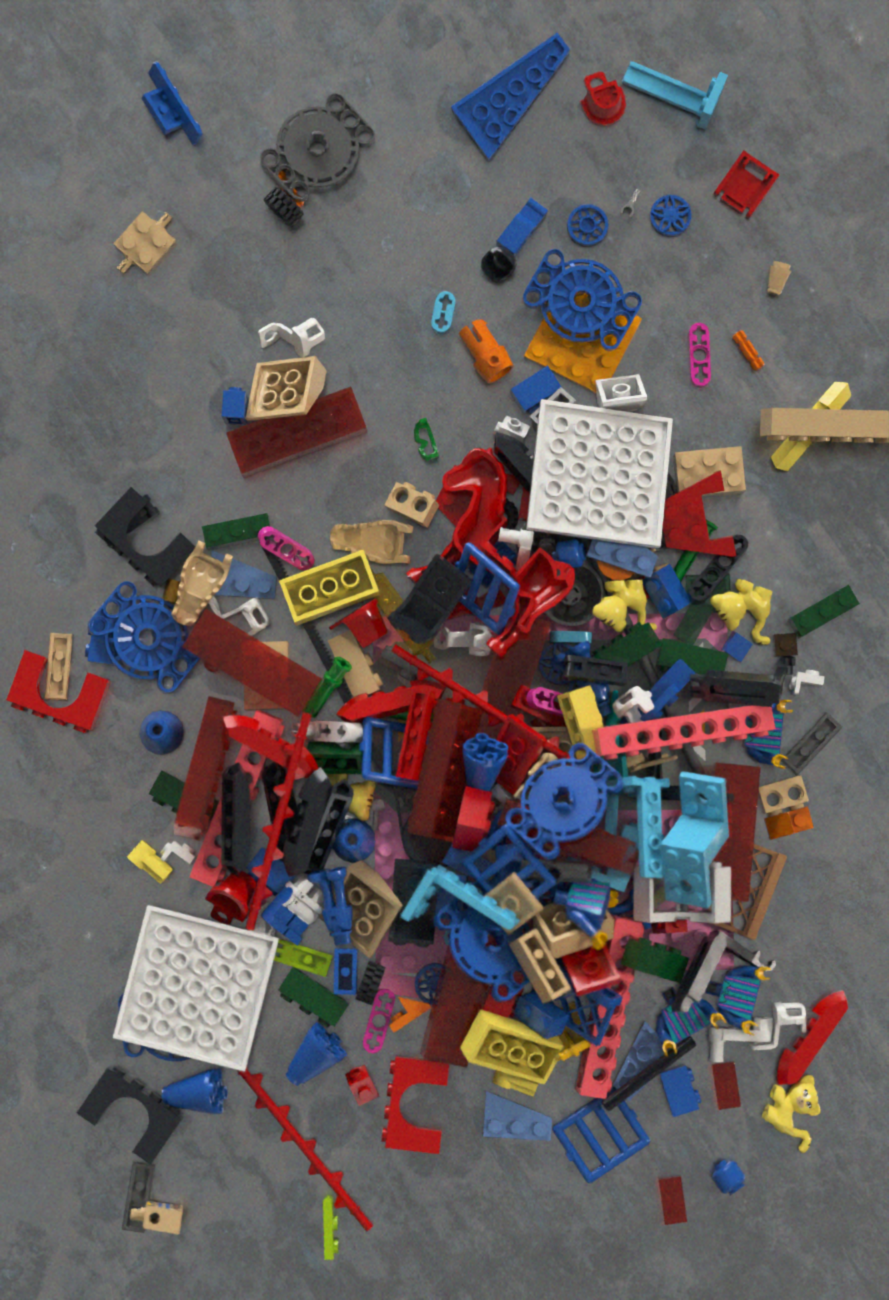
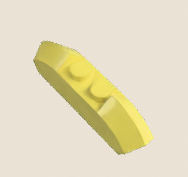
(790, 451)

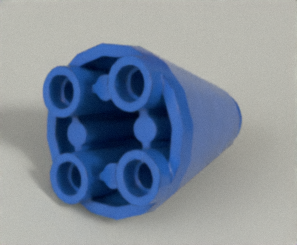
(171, 732)
(483, 761)
(364, 841)
(315, 1055)
(197, 1093)

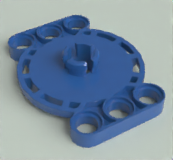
(575, 281)
(125, 630)
(561, 819)
(474, 956)

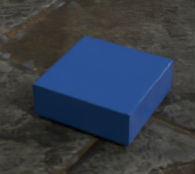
(737, 646)

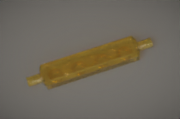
(389, 601)

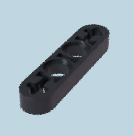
(716, 568)

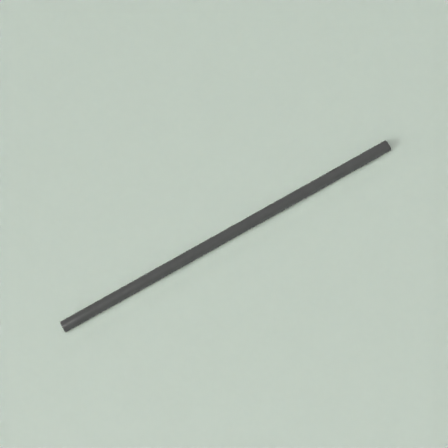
(651, 675)

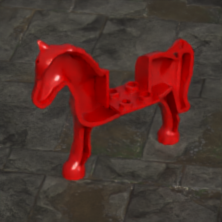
(481, 526)

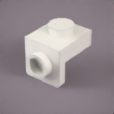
(810, 678)
(183, 851)

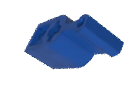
(522, 226)

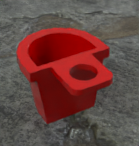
(603, 103)
(365, 623)
(232, 898)

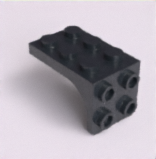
(431, 600)
(406, 880)

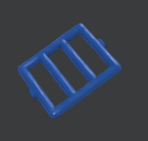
(499, 576)
(366, 747)
(520, 847)
(625, 1151)

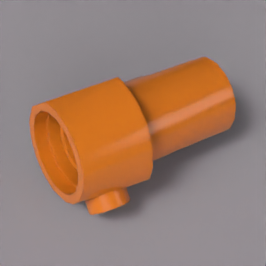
(491, 359)

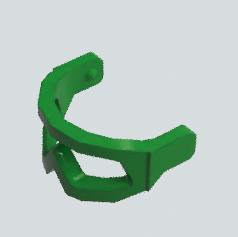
(423, 423)

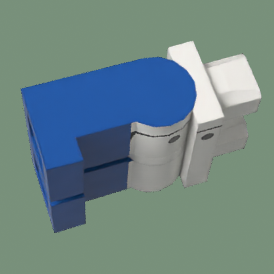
(294, 909)

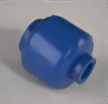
(570, 552)
(728, 1177)

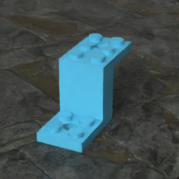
(695, 839)
(617, 879)

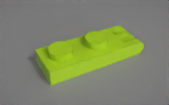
(303, 958)
(330, 1224)

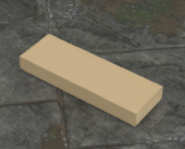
(58, 666)

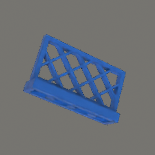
(605, 997)

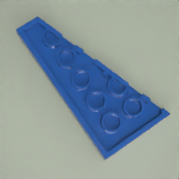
(500, 102)

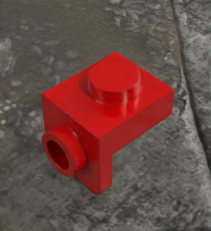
(676, 926)
(361, 1085)

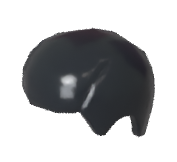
(498, 264)

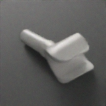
(631, 203)
(377, 805)

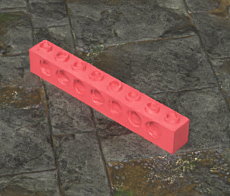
(605, 737)
(202, 870)
(600, 1085)

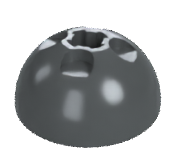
(588, 592)

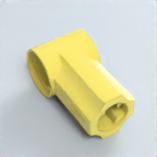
(145, 858)
(517, 1083)

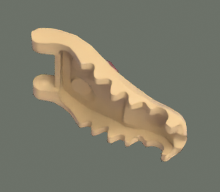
(379, 540)
(200, 581)

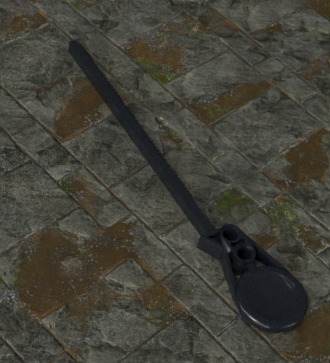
(415, 846)

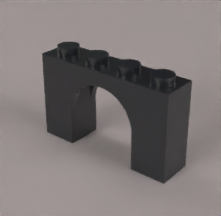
(114, 527)
(162, 1119)

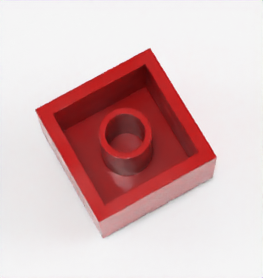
(473, 819)

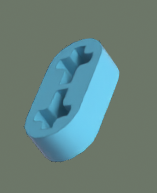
(438, 312)
(570, 637)

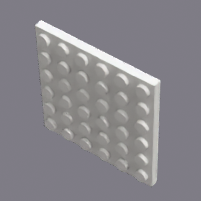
(599, 474)
(196, 988)

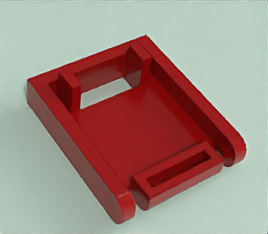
(743, 188)

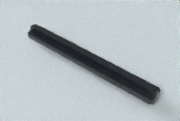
(648, 1074)

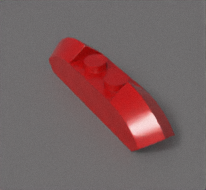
(386, 704)
(246, 731)
(795, 1062)

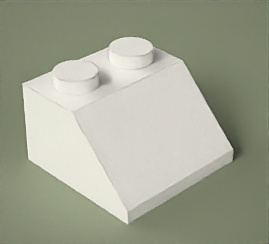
(621, 393)

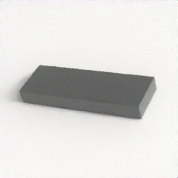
(811, 743)
(138, 1193)

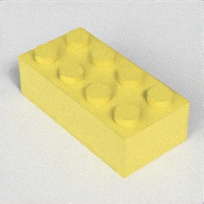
(329, 587)
(511, 1047)

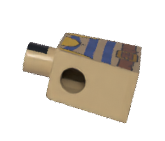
(168, 1220)

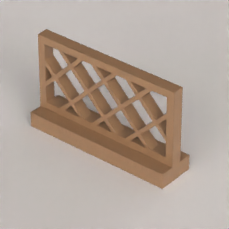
(763, 897)

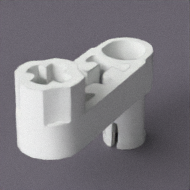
(522, 539)
(340, 731)
(717, 1037)

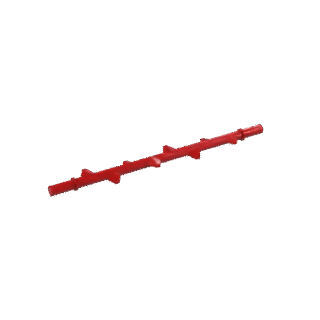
(479, 700)
(283, 811)
(306, 1146)

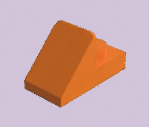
(788, 823)
(414, 1009)

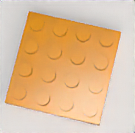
(576, 360)

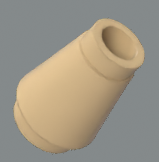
(778, 276)

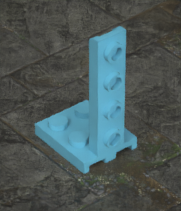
(675, 91)
(649, 820)
(468, 893)

